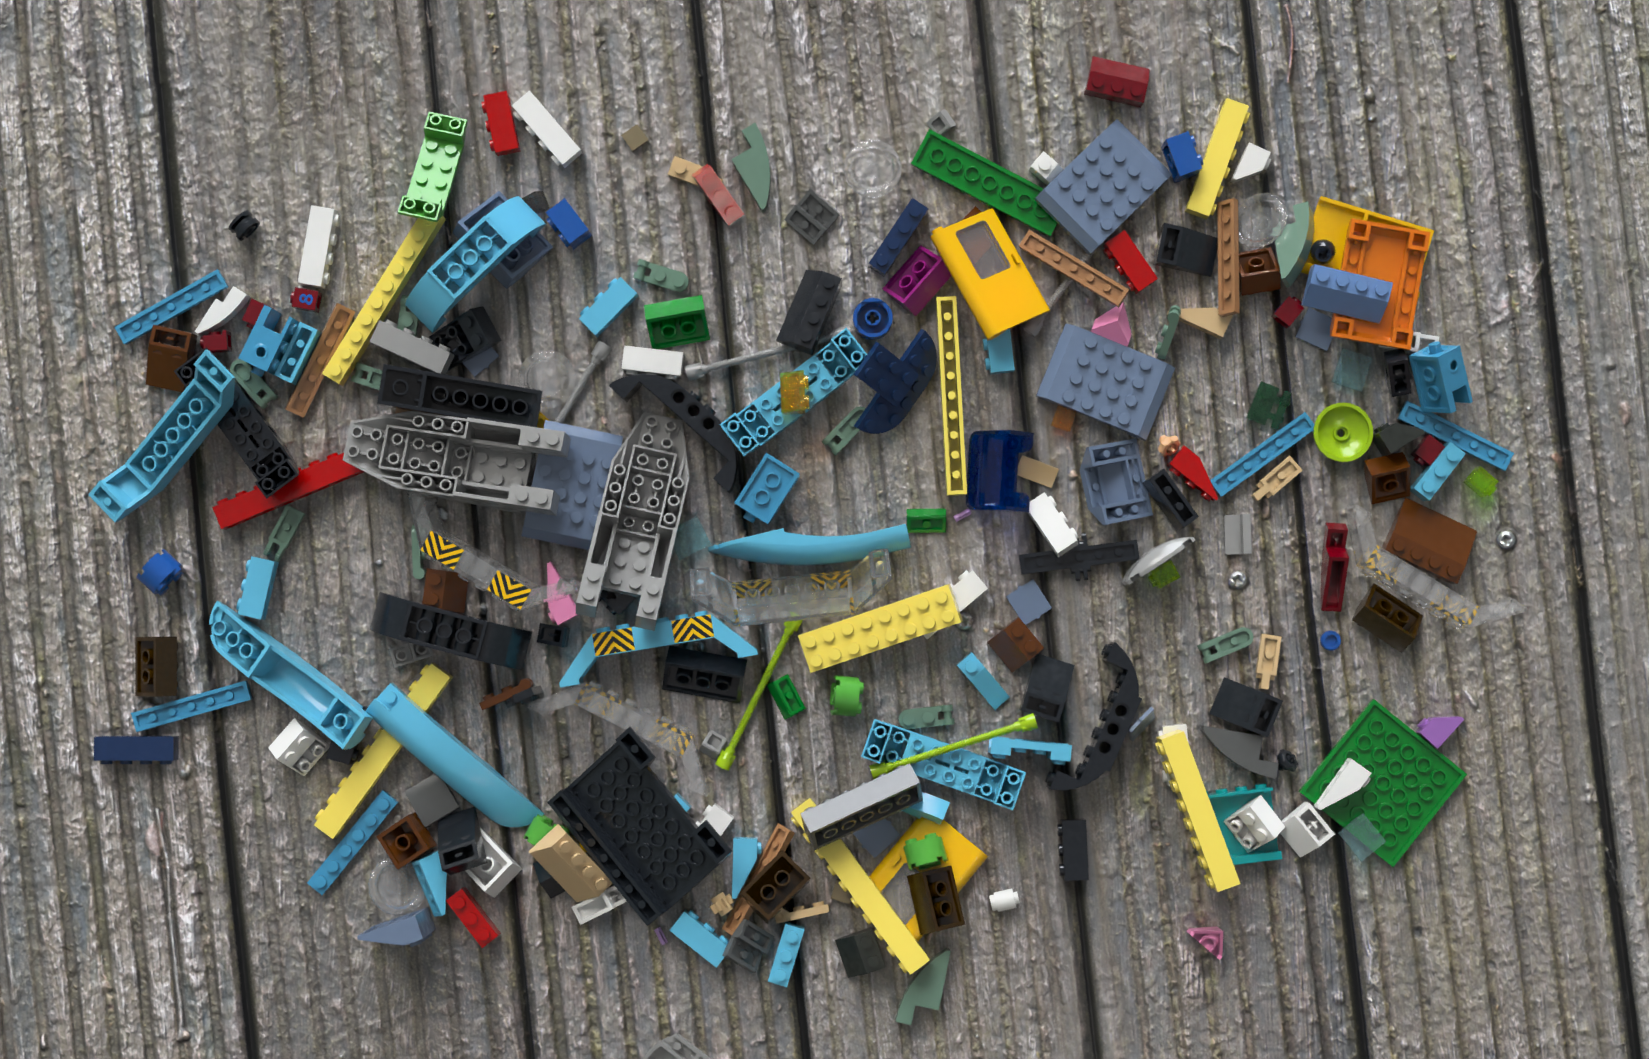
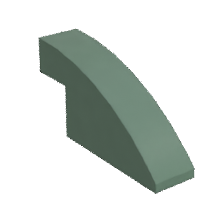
(755, 167)
(1295, 243)
(925, 987)

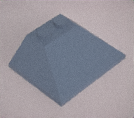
(1113, 482)

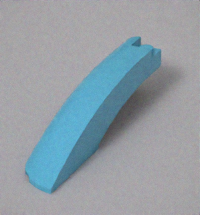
(803, 550)
(288, 677)
(451, 759)

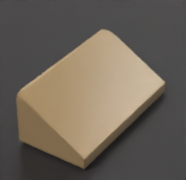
(1037, 471)

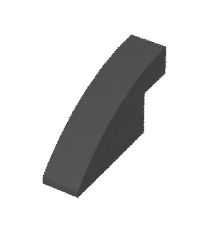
(1241, 749)

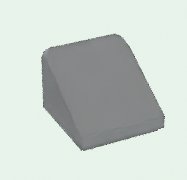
(941, 122)
(712, 744)

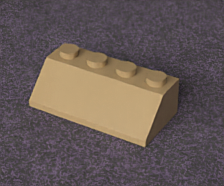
(570, 865)

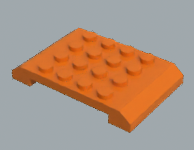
(1392, 256)

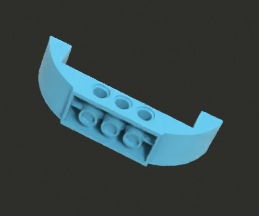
(471, 260)
(825, 373)
(955, 769)

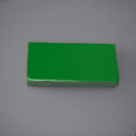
(926, 520)
(786, 696)

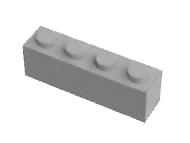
(412, 348)

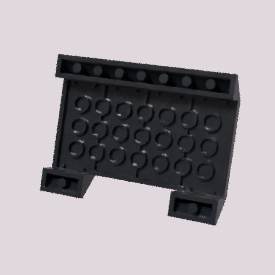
(638, 829)

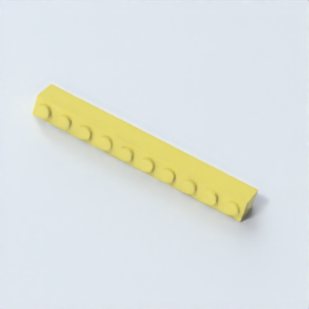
(382, 299)
(951, 396)
(377, 757)
(869, 898)

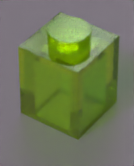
(1481, 482)
(1163, 575)

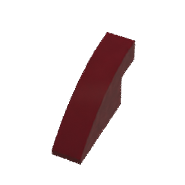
(1334, 566)

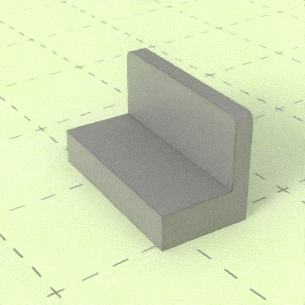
(1237, 534)

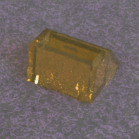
(793, 392)

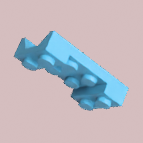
(1057, 752)

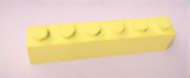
(1216, 159)

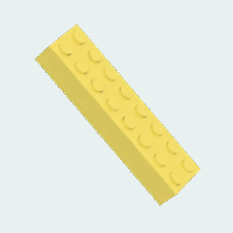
(880, 628)
(1197, 810)

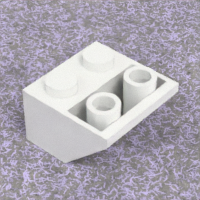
(298, 747)
(1254, 824)
(1305, 829)

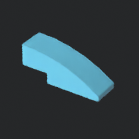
(930, 808)

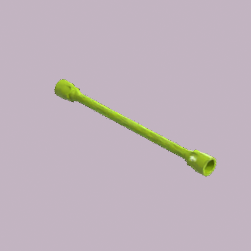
(1023, 724)
(727, 757)

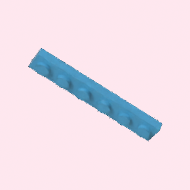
(171, 306)
(1460, 437)
(1262, 454)
(191, 706)
(352, 842)

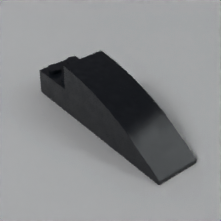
(458, 396)

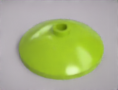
(1356, 432)

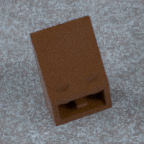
(166, 353)

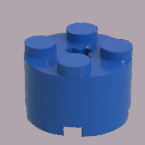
(880, 310)
(160, 572)

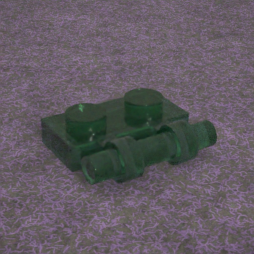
(1263, 402)

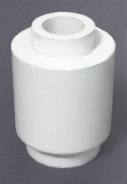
(1004, 900)

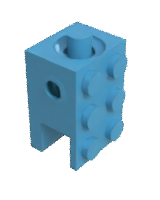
(264, 345)
(1440, 377)
(766, 489)

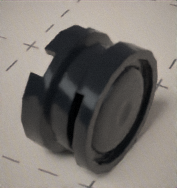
(244, 225)

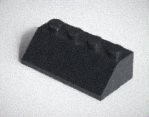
(810, 310)
(704, 674)

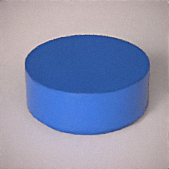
(1330, 640)

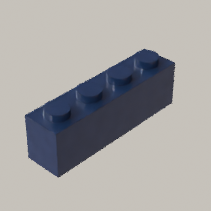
(898, 237)
(136, 748)

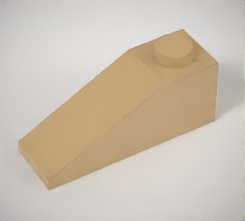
(1205, 320)

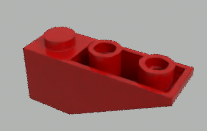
(1191, 468)

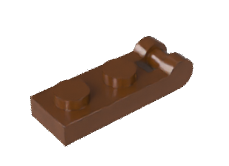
(491, 700)

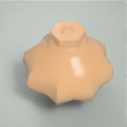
(1168, 445)

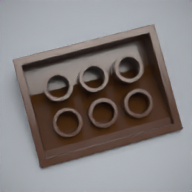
(1430, 541)

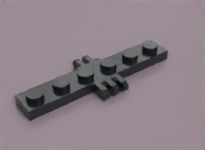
(1080, 557)

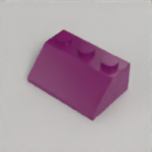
(918, 280)

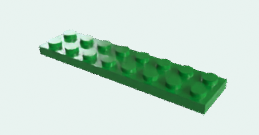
(983, 181)

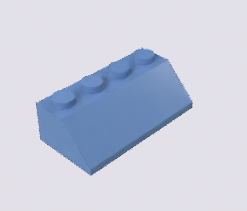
(1346, 293)

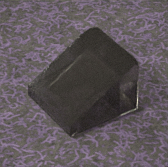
(536, 201)

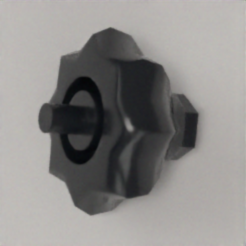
(1287, 761)

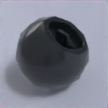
(1322, 251)

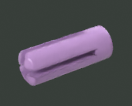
(961, 515)
(660, 935)

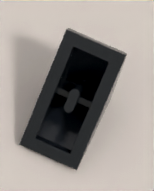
(553, 635)
(548, 883)

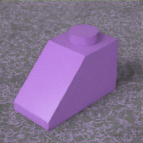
(1437, 729)

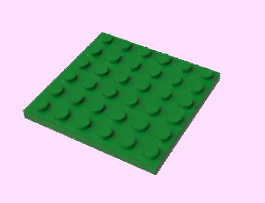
(1405, 785)

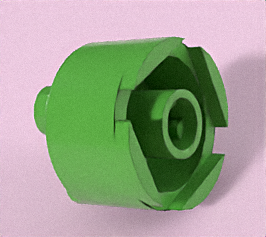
(846, 695)
(539, 828)
(925, 852)

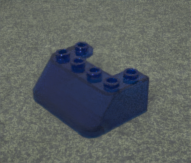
(994, 470)

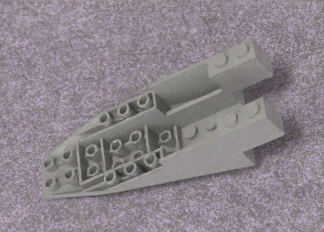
(457, 458)
(638, 519)

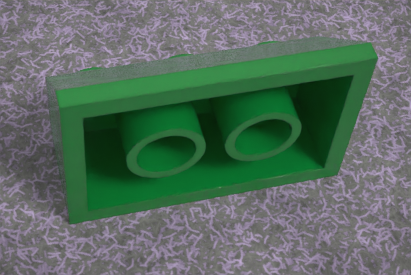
(677, 322)

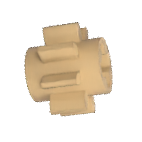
(721, 904)

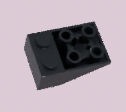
(1186, 250)
(468, 334)
(1047, 687)
(1246, 707)
(460, 842)

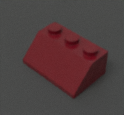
(1117, 81)

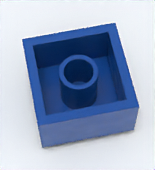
(1182, 156)
(572, 229)

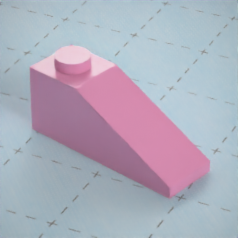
(563, 609)

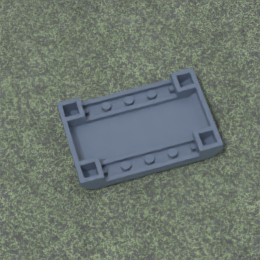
(1103, 186)
(1105, 381)
(577, 481)

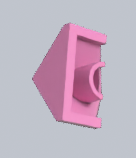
(1113, 325)
(1210, 938)

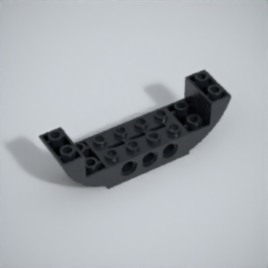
(251, 436)
(450, 631)
(1128, 697)

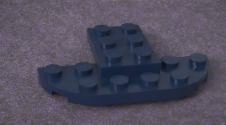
(895, 381)

